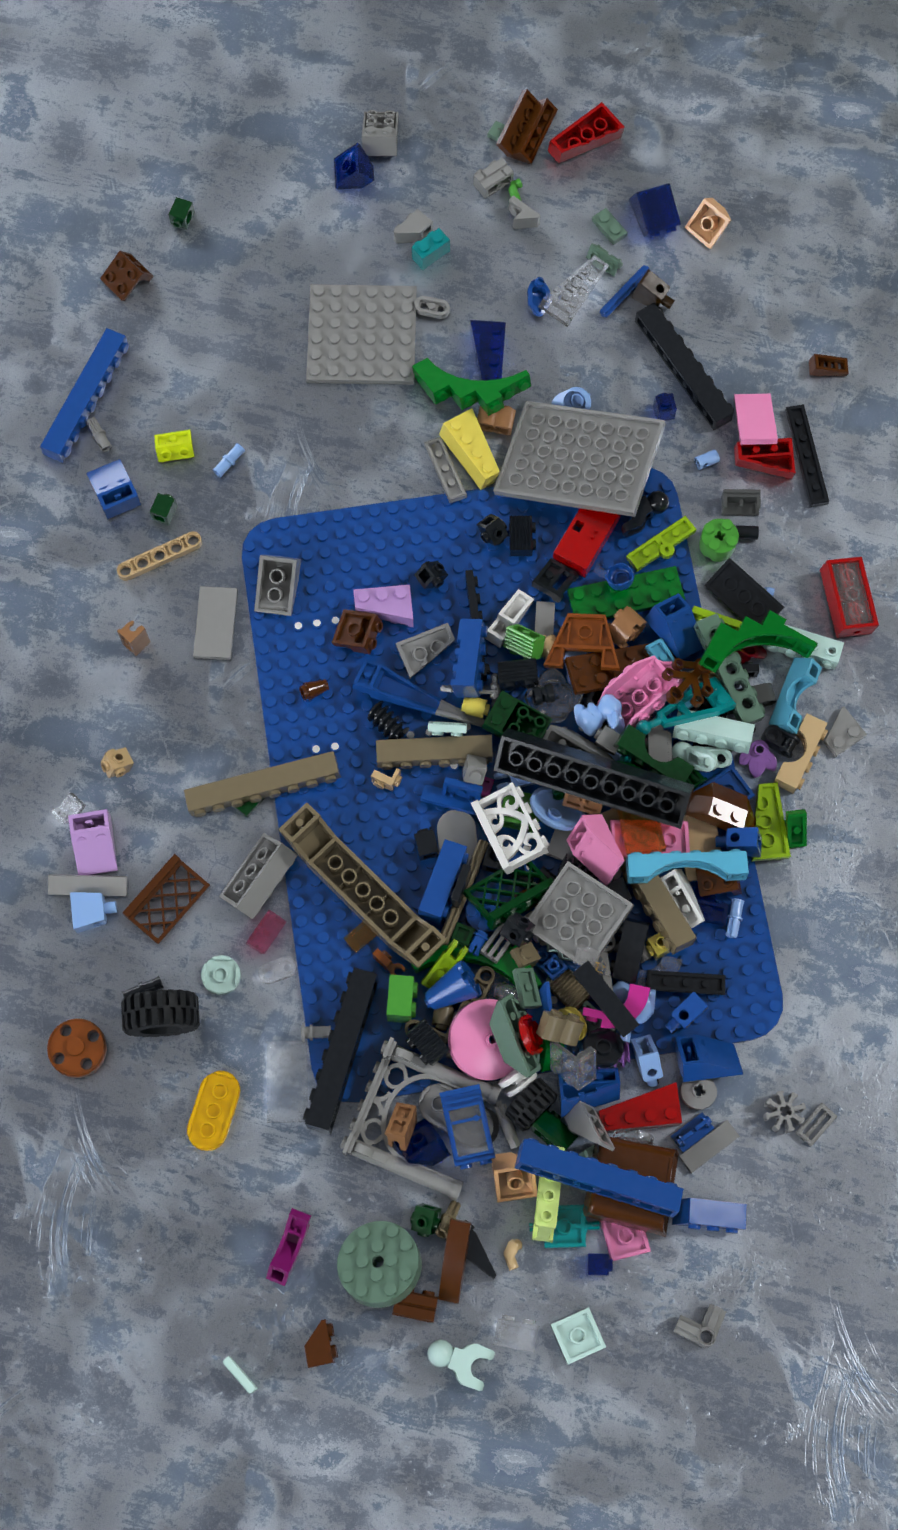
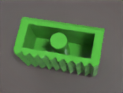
(523, 642)

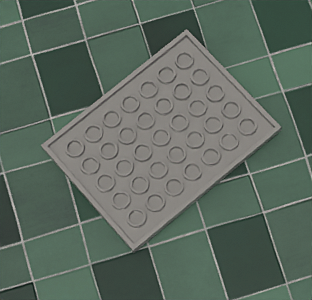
(580, 458)

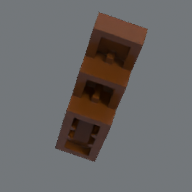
(454, 1260)

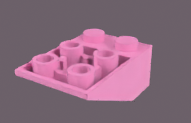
(595, 847)

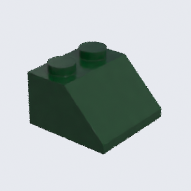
(553, 1131)

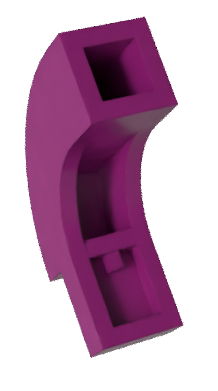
(289, 1247)

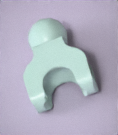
(701, 757)
(459, 1360)

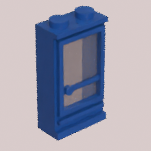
(467, 1126)

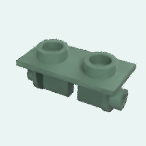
(613, 262)

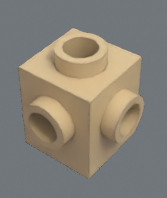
(116, 762)

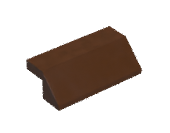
(526, 127)

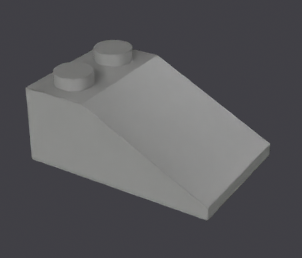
(277, 584)

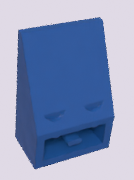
(114, 489)
(675, 625)
(705, 1058)

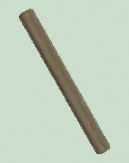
(454, 912)

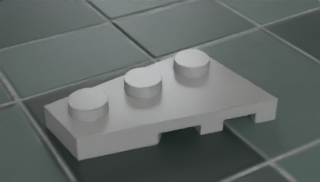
(424, 647)

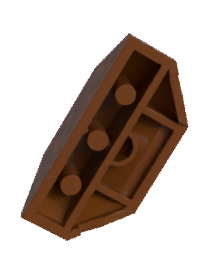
(721, 807)

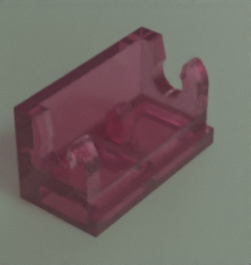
(266, 932)

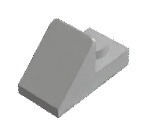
(524, 214)

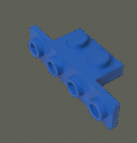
(454, 795)

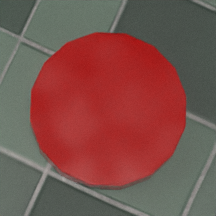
(528, 1034)

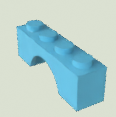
(801, 675)

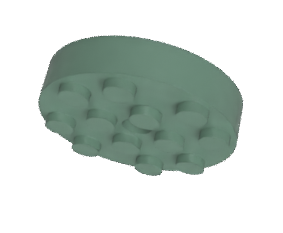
(391, 1281)

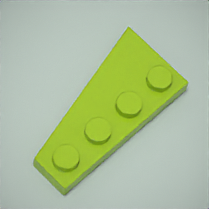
(771, 823)

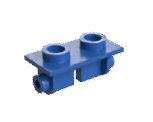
(692, 1132)

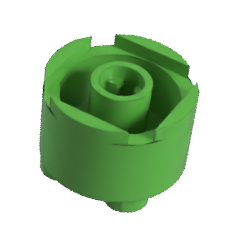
(718, 539)

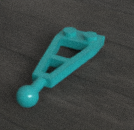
(719, 700)

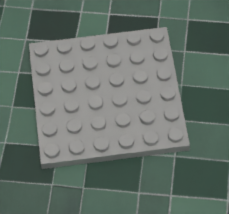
(361, 334)

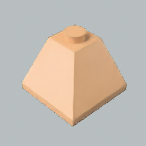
(708, 222)
(511, 1182)

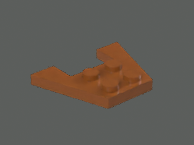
(584, 634)

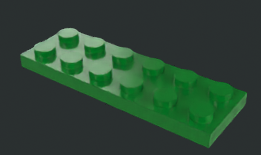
(642, 595)

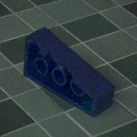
(488, 346)

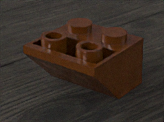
(319, 1346)

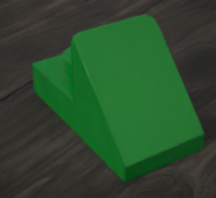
(796, 828)

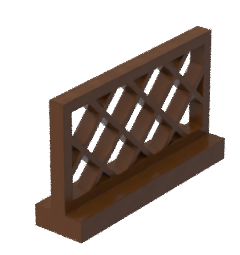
(153, 887)

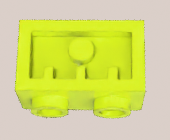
(174, 446)

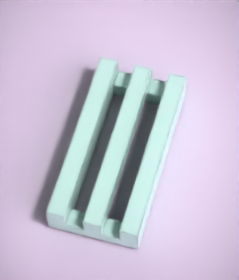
(239, 1374)

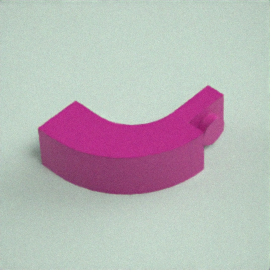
(635, 1004)

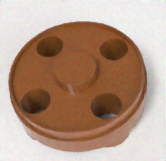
(77, 1048)

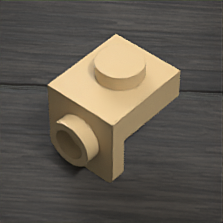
(383, 781)

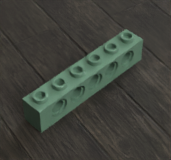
(756, 712)

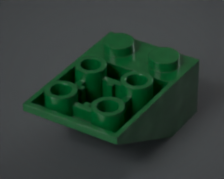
(516, 715)

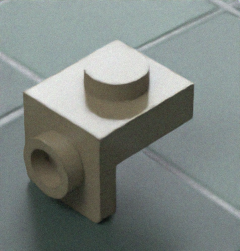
(525, 955)

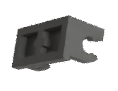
(740, 502)

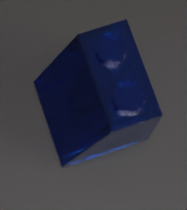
(655, 210)

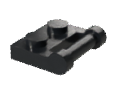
(550, 576)

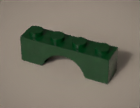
(632, 743)

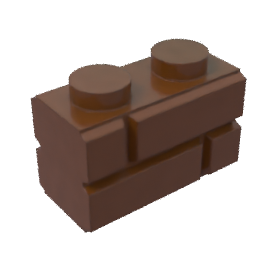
(417, 1306)

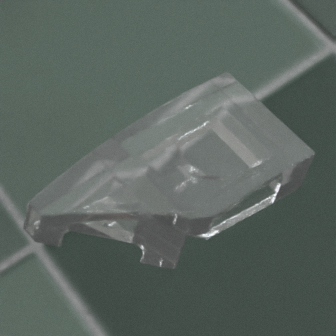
(592, 955)

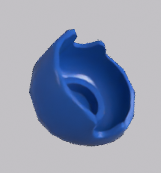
(620, 576)

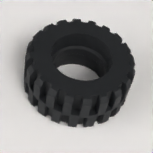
(160, 1013)

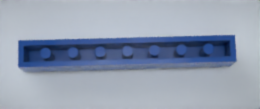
(84, 395)
(599, 1178)

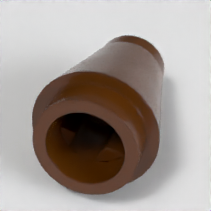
(312, 689)

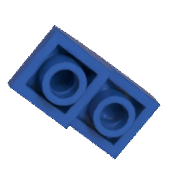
(550, 964)

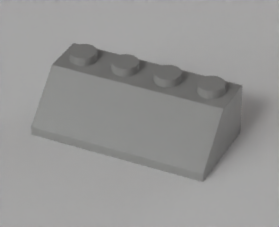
(258, 875)

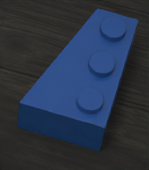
(598, 1092)

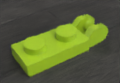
(443, 964)

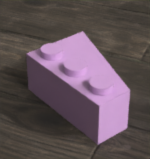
(389, 603)

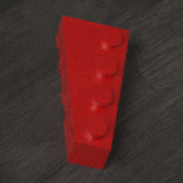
(587, 133)
(646, 1111)

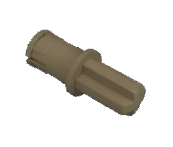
(452, 1211)

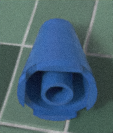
(453, 987)

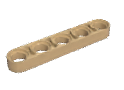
(154, 563)

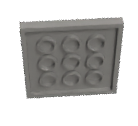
(578, 912)

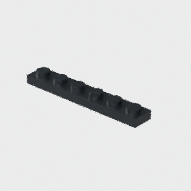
(474, 601)

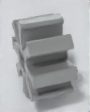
(777, 1113)

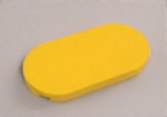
(213, 1110)

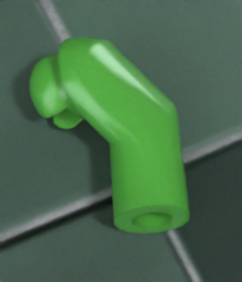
(513, 188)

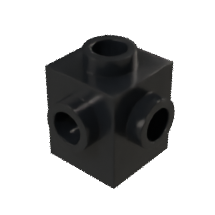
(492, 530)
(431, 574)
(518, 930)

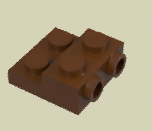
(357, 631)

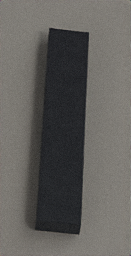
(807, 455)

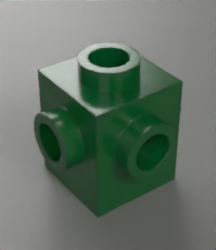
(425, 1219)

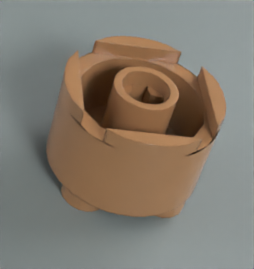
(626, 626)

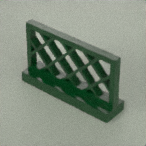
(518, 904)

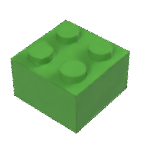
(400, 998)

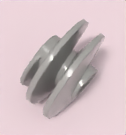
(702, 1101)

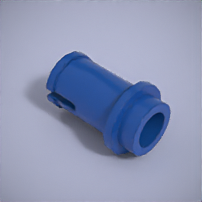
(478, 942)

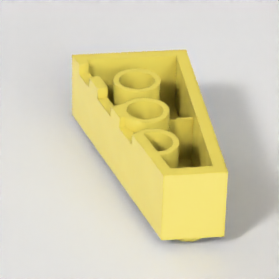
(470, 447)

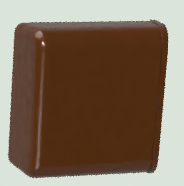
(647, 1161)

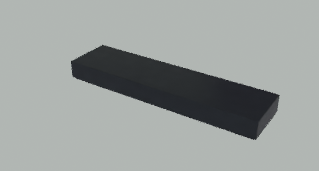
(685, 982)
(605, 998)

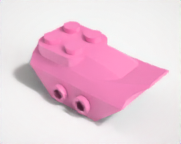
(641, 689)

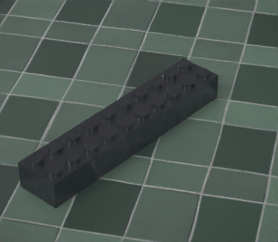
(593, 778)

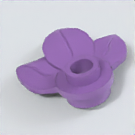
(758, 761)

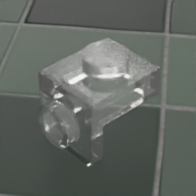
(70, 806)

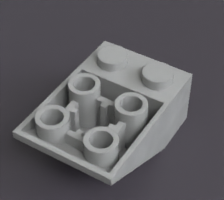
(380, 133)

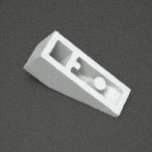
(684, 897)

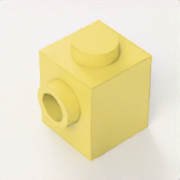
(656, 947)

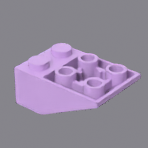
(93, 842)

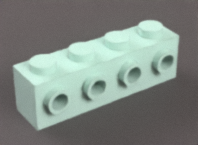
(825, 654)
(717, 732)

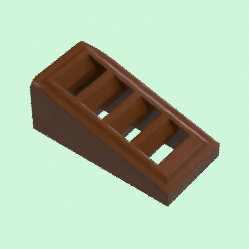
(817, 368)

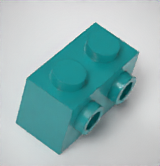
(430, 248)

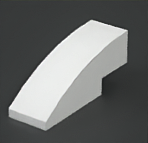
(509, 615)

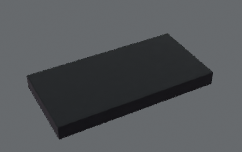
(742, 593)

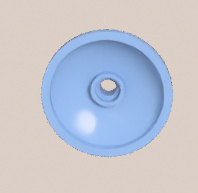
(552, 812)

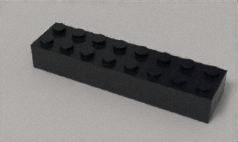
(341, 1052)

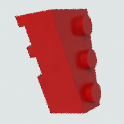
(767, 458)

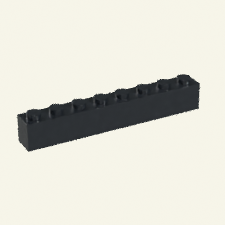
(684, 366)

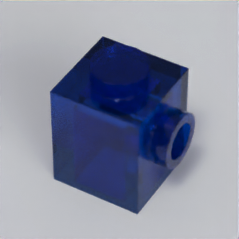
(665, 406)
(598, 1265)

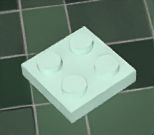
(454, 728)
(578, 1335)

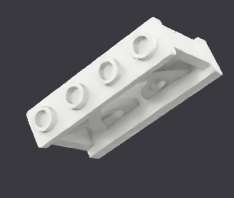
(486, 817)

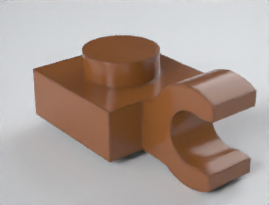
(384, 960)

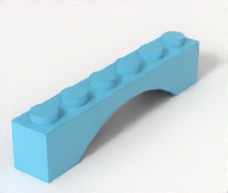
(728, 865)

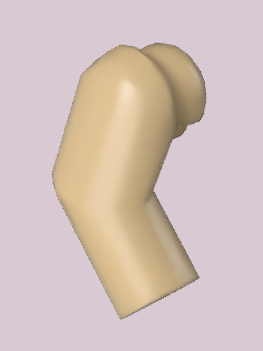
(510, 1252)

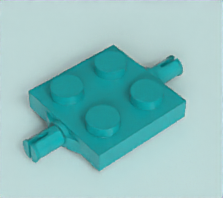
(570, 1228)

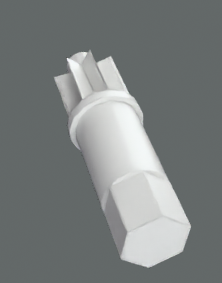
(507, 1125)

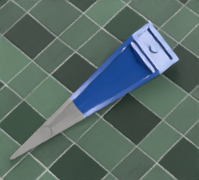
(390, 687)

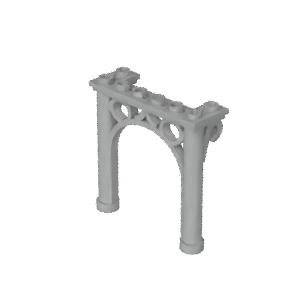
(393, 1161)

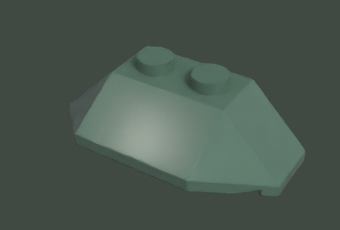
(506, 1032)

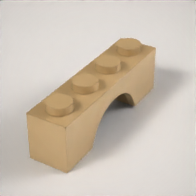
(790, 773)

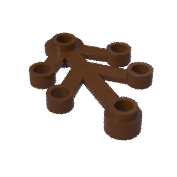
(676, 694)

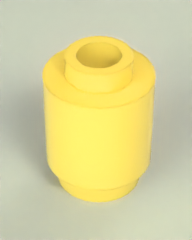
(475, 707)

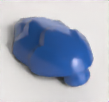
(536, 292)

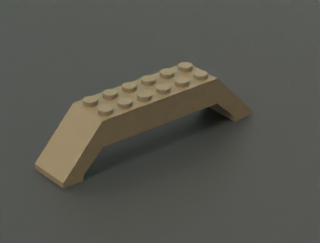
(360, 887)

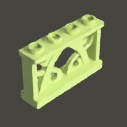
(546, 1209)

